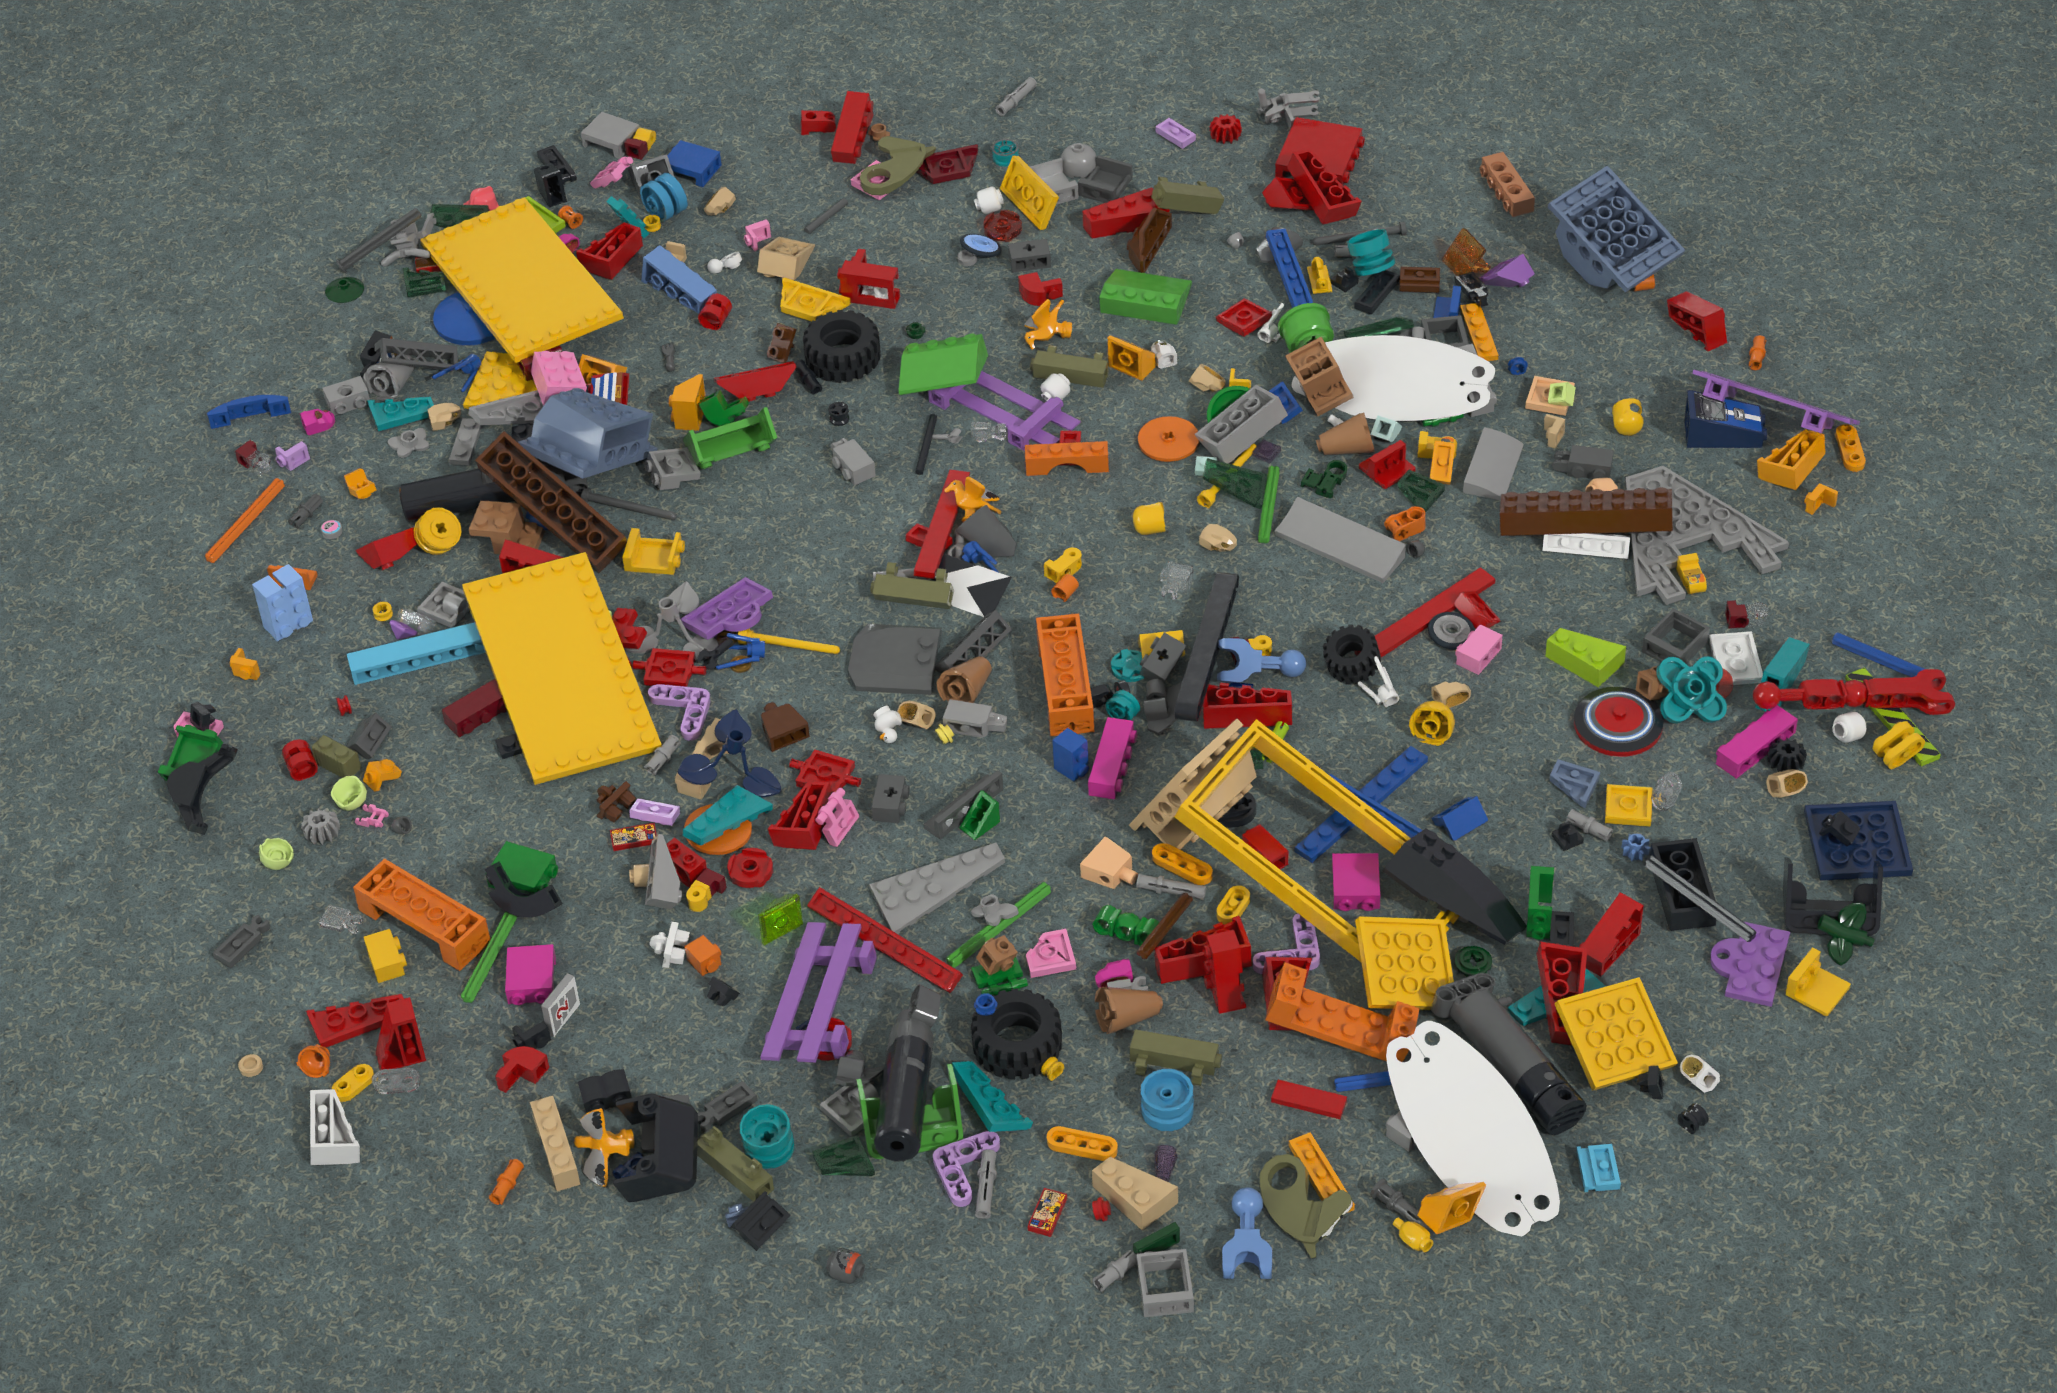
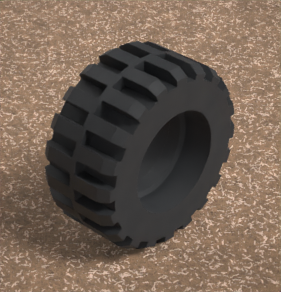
(843, 362)
(1023, 1056)

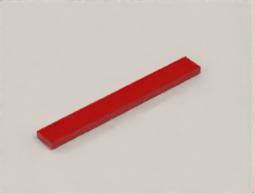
(939, 529)
(1419, 618)
(886, 940)

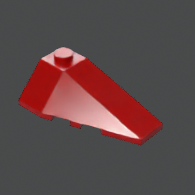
(388, 549)

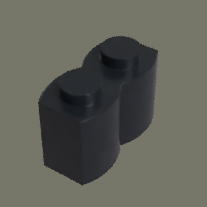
(604, 1090)

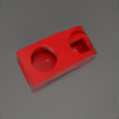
(817, 122)

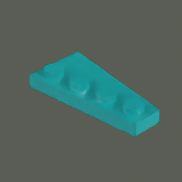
(726, 814)
(1532, 1006)
(988, 1100)

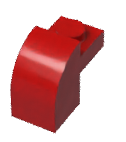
(1037, 292)
(523, 1063)

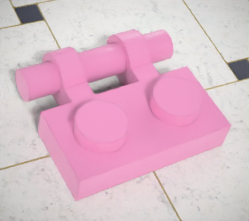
(611, 172)
(841, 821)

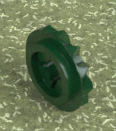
(1479, 954)

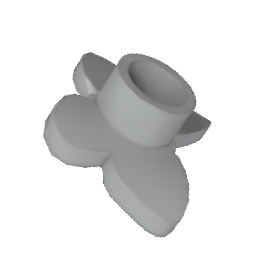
(409, 441)
(993, 910)

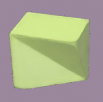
(1561, 394)

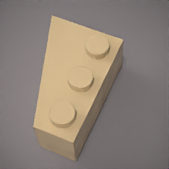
(1134, 1192)

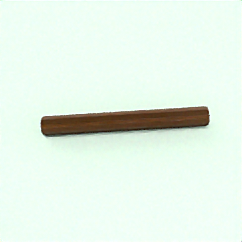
(1164, 925)

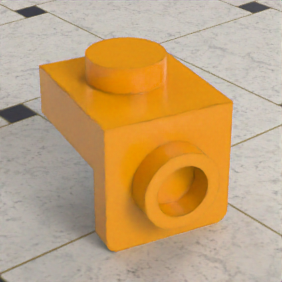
(359, 485)
(1820, 495)
(244, 667)
(380, 771)

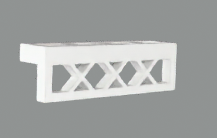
(1588, 544)

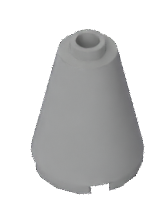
(387, 379)

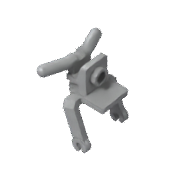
(1274, 113)
(408, 241)

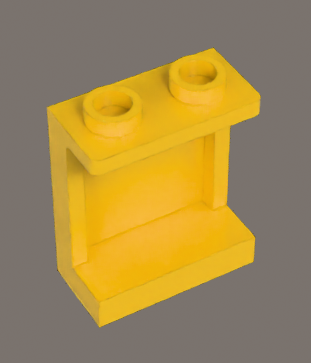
(652, 554)

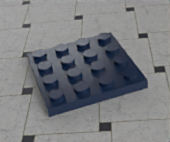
(1878, 840)

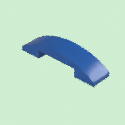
(248, 406)

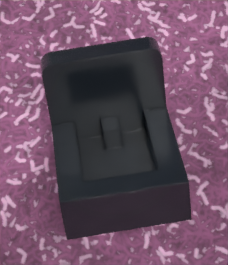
(1841, 827)
(535, 1037)

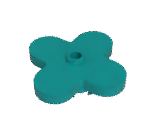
(1703, 697)

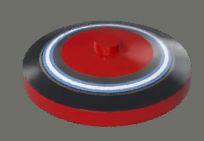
(1618, 721)

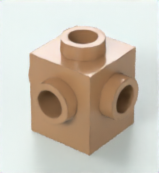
(1649, 685)
(997, 955)

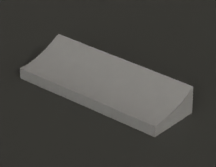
(1341, 540)

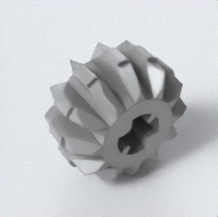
(320, 826)

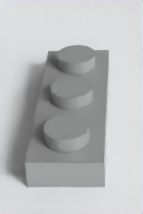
(465, 442)

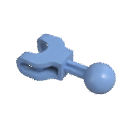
(1250, 661)
(1247, 1242)

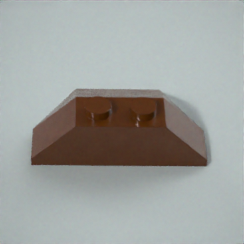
(1149, 238)

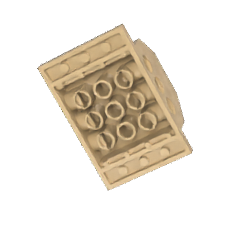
(1161, 810)

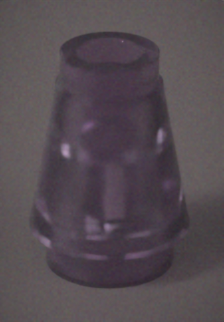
(1165, 1160)

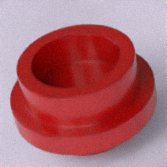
(1101, 1209)

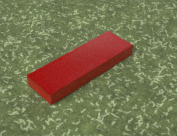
(1309, 1099)

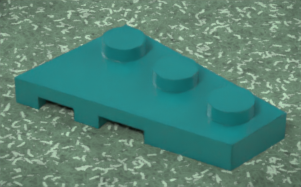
(627, 215)
(393, 414)

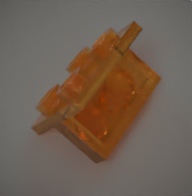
(1465, 255)

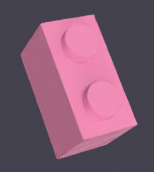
(1478, 649)

